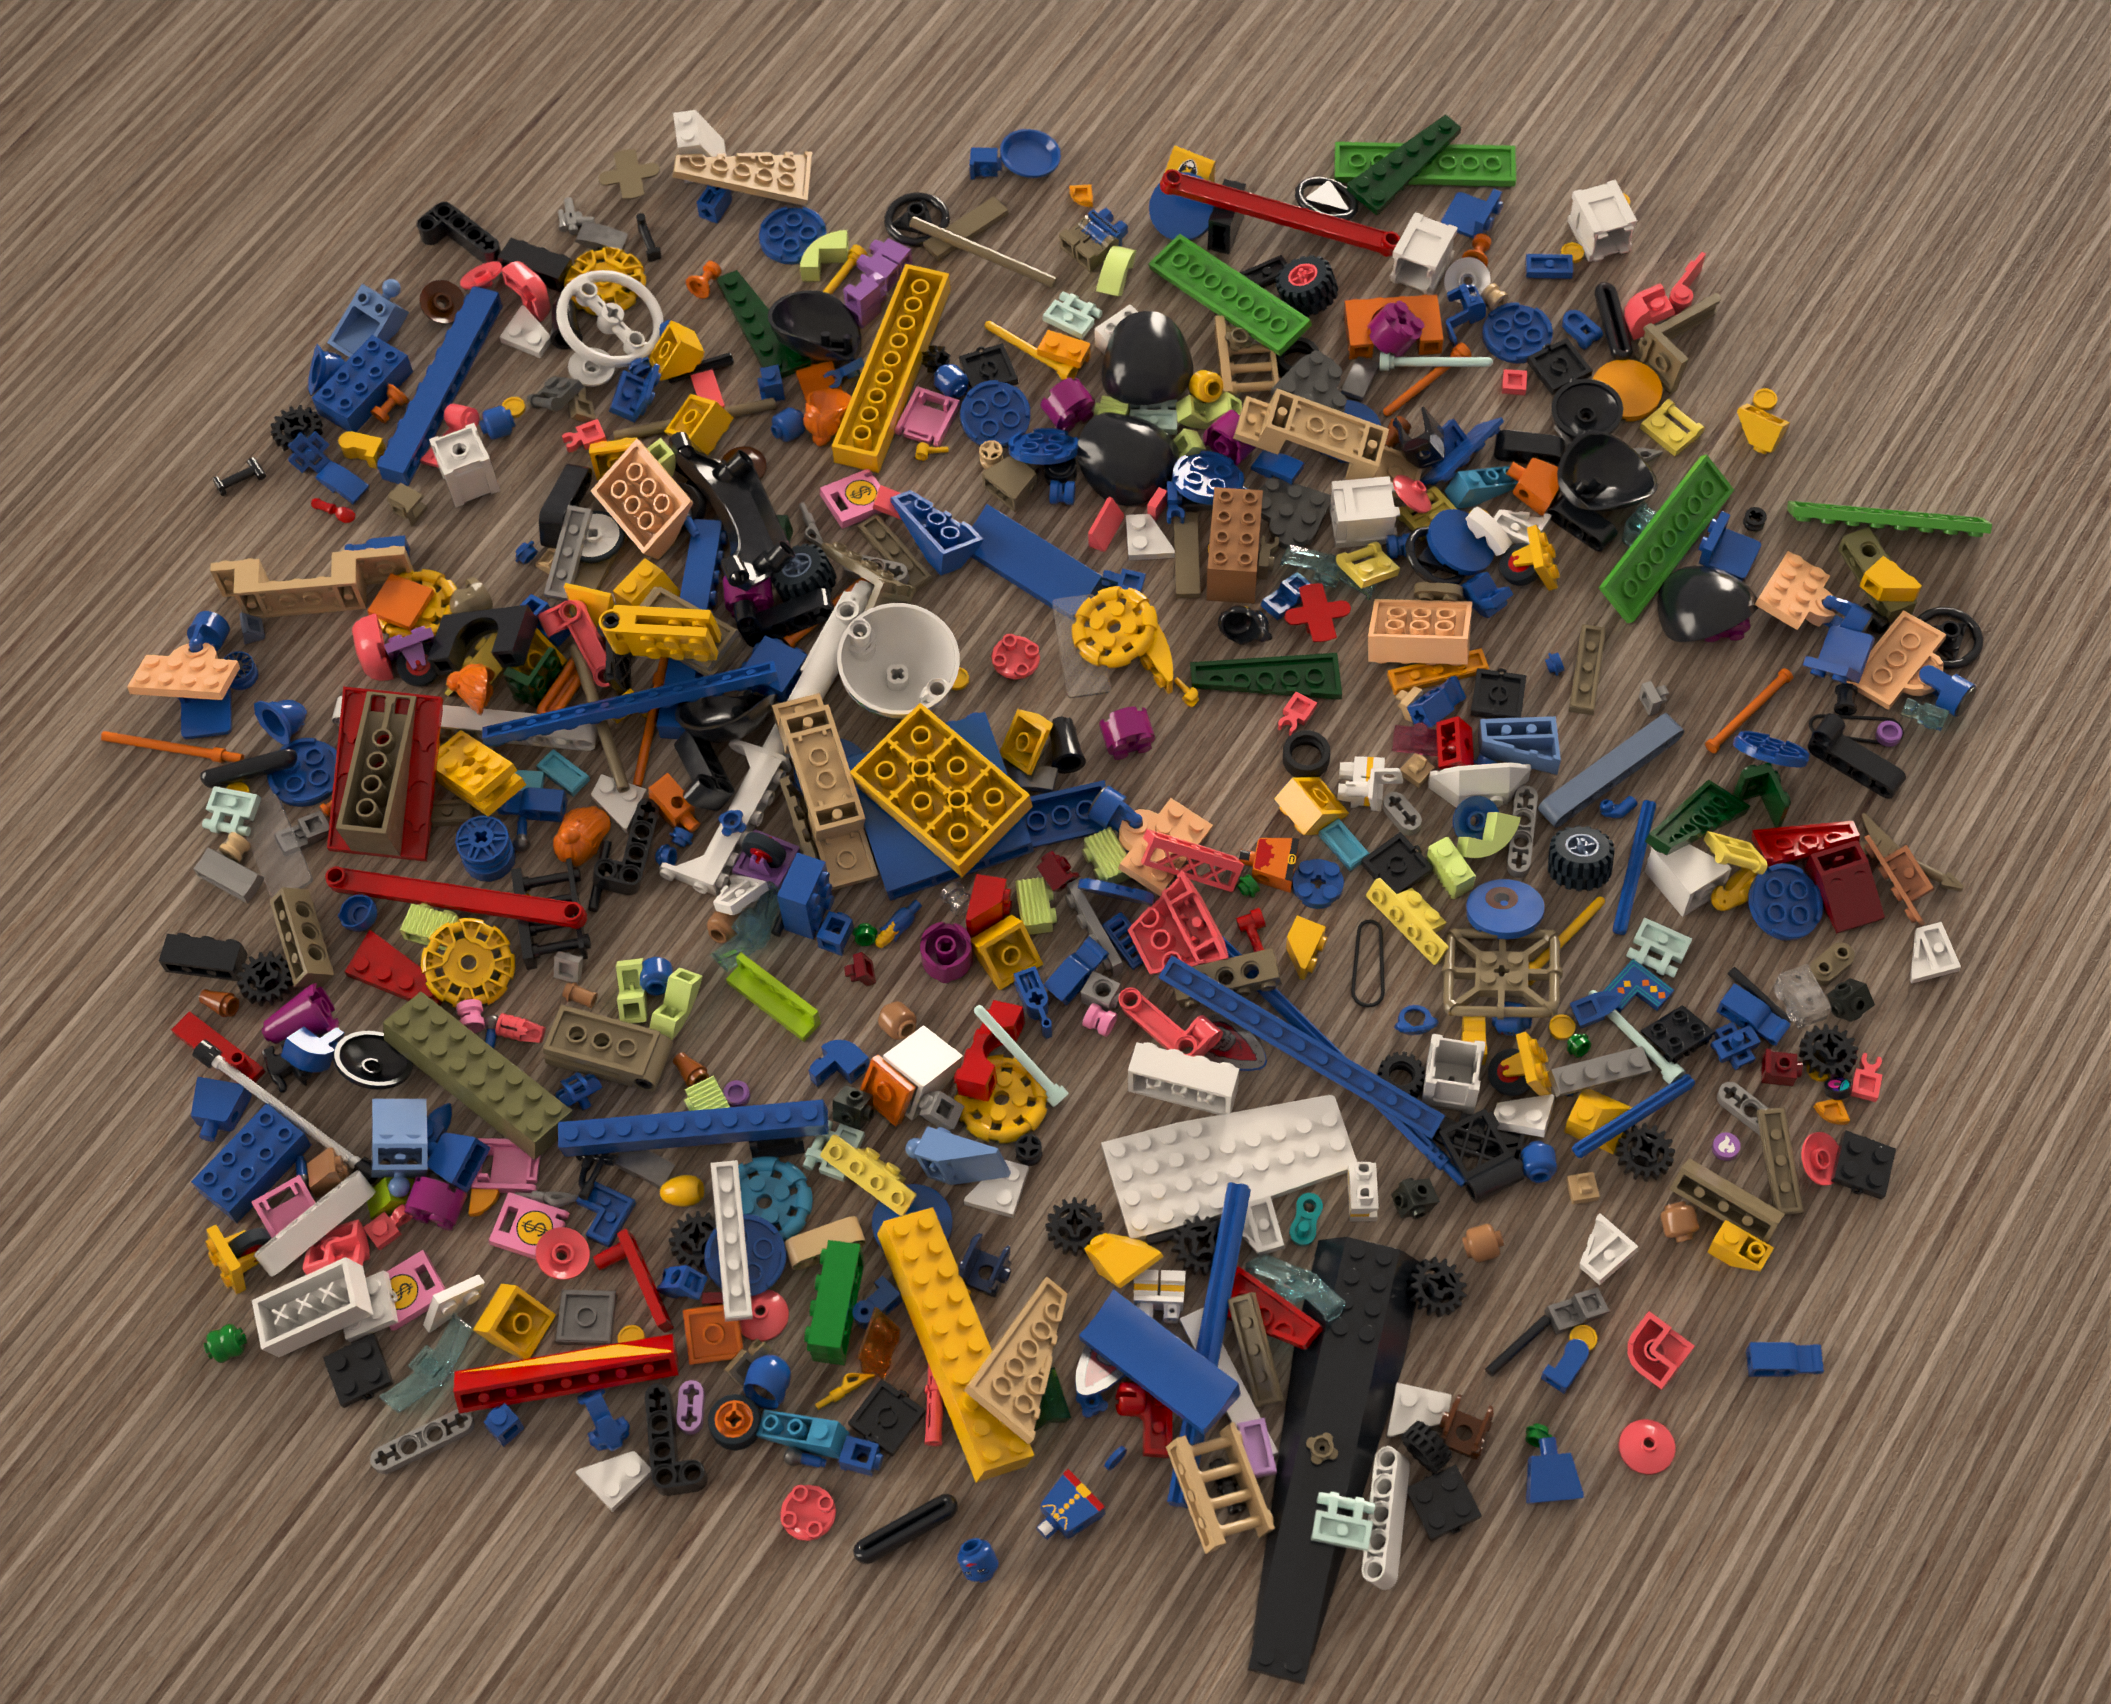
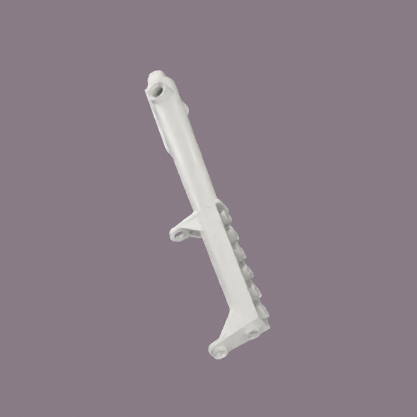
(770, 762)

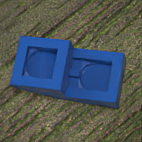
(1280, 466)
(342, 481)
(1285, 597)

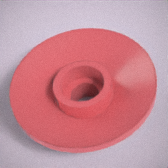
(481, 275)
(1412, 493)
(1819, 1157)
(563, 1241)
(771, 1322)
(1645, 1459)

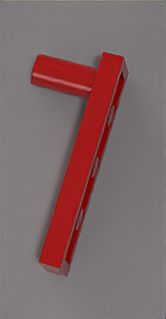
(193, 1031)
(629, 1248)

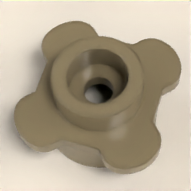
(1238, 339)
(1323, 1440)

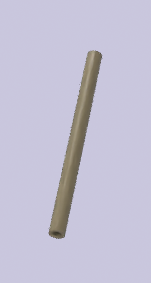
(983, 252)
(659, 427)
(602, 727)

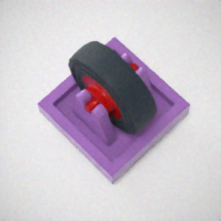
(412, 656)
(765, 858)

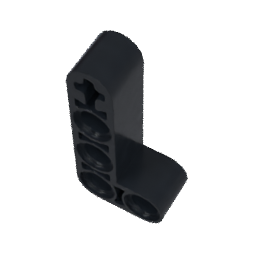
(449, 221)
(567, 491)
(783, 618)
(1853, 759)
(709, 783)
(635, 846)
(667, 1439)

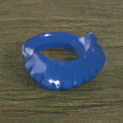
(1406, 1028)

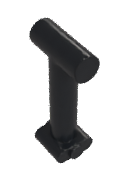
(653, 253)
(253, 469)

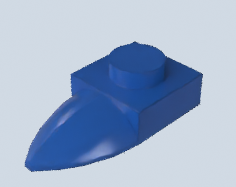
(1595, 1007)
(438, 1122)

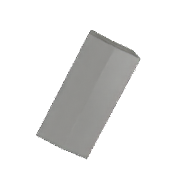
(228, 875)

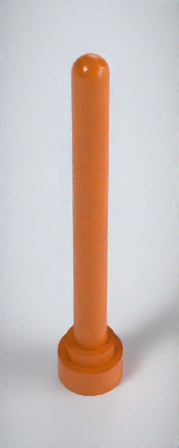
(1459, 350)

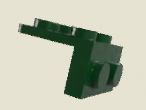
(534, 687)
(1766, 783)

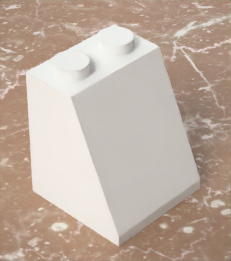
(696, 135)
(1686, 876)
(925, 1063)

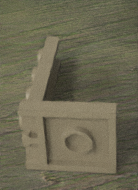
(1658, 350)
(886, 588)

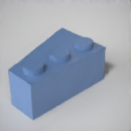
(1521, 741)

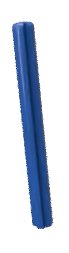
(1634, 868)
(1633, 1116)

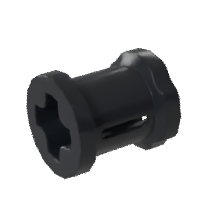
(1845, 699)

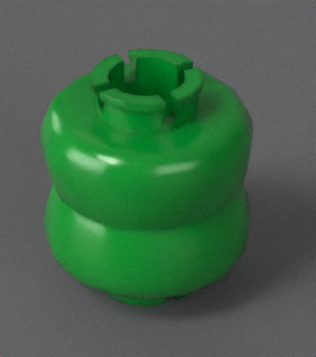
(225, 1343)

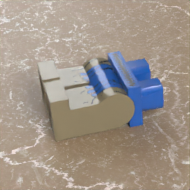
(1093, 238)

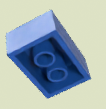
(805, 896)

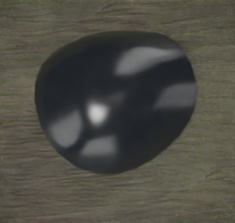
(816, 326)
(1146, 360)
(1126, 457)
(1604, 473)
(1702, 603)
(725, 716)

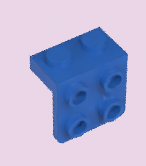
(1473, 214)
(634, 394)
(1728, 549)
(1842, 655)
(205, 717)

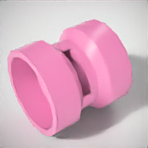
(470, 1014)
(1099, 1019)

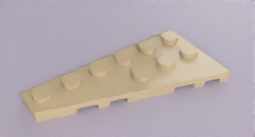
(758, 174)
(1020, 1363)

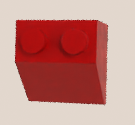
(987, 904)

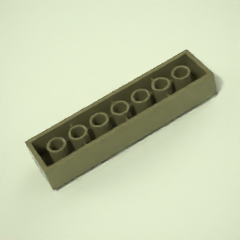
(476, 1074)

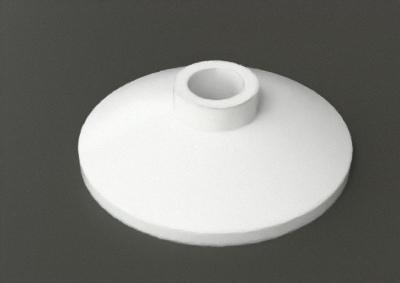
(1466, 268)
(580, 368)

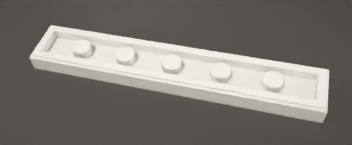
(731, 1241)
(1243, 1408)

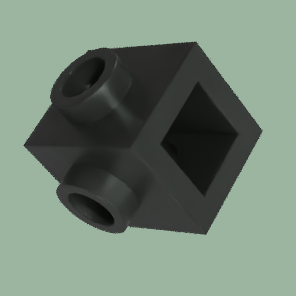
(1850, 1000)
(853, 1107)
(1415, 1198)

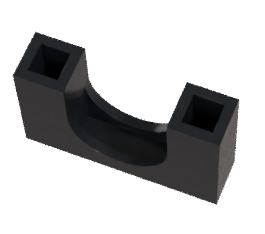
(459, 631)

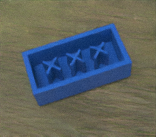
(362, 384)
(251, 1163)

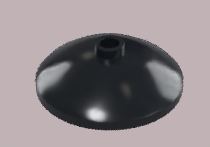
(1586, 400)
(370, 1061)

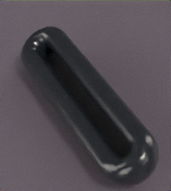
(1613, 321)
(249, 768)
(905, 1529)

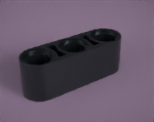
(1523, 446)
(1583, 524)

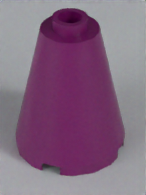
(308, 1009)

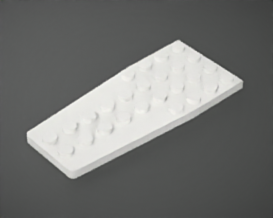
(1187, 1165)

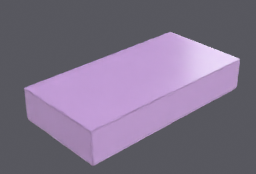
(1258, 1447)

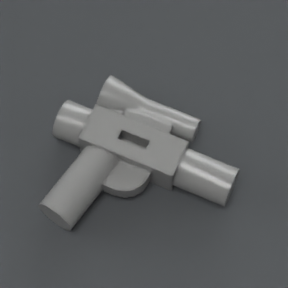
(571, 218)

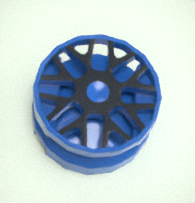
(248, 670)

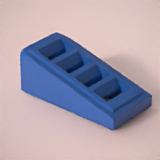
(1112, 925)

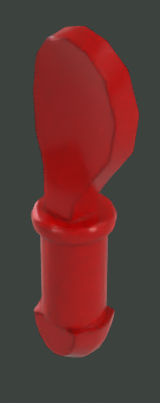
(342, 513)

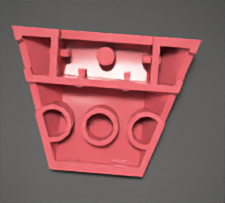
(1177, 927)

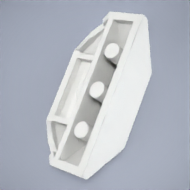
(1491, 781)

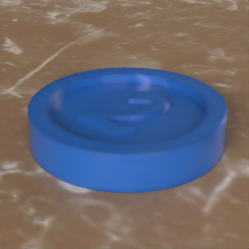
(1115, 1458)

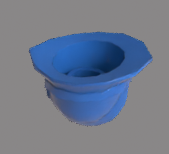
(322, 368)
(280, 718)

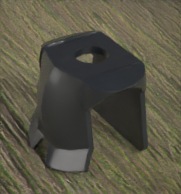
(1431, 440)

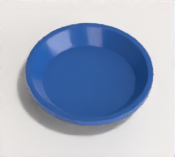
(1030, 153)

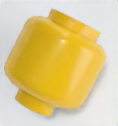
(1206, 386)

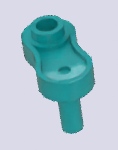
(1304, 1225)

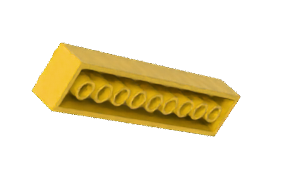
(891, 368)
(949, 1338)

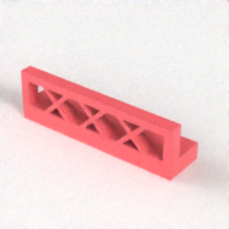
(1191, 851)

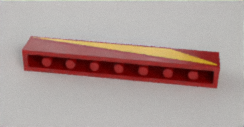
(565, 1373)

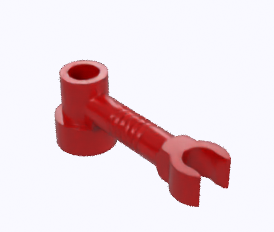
(1251, 923)

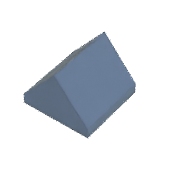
(251, 628)

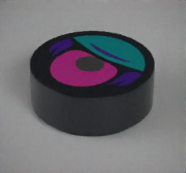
(1838, 1088)

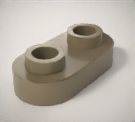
(1438, 591)
(1832, 962)

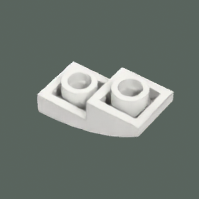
(1484, 525)

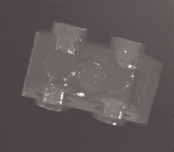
(1802, 996)

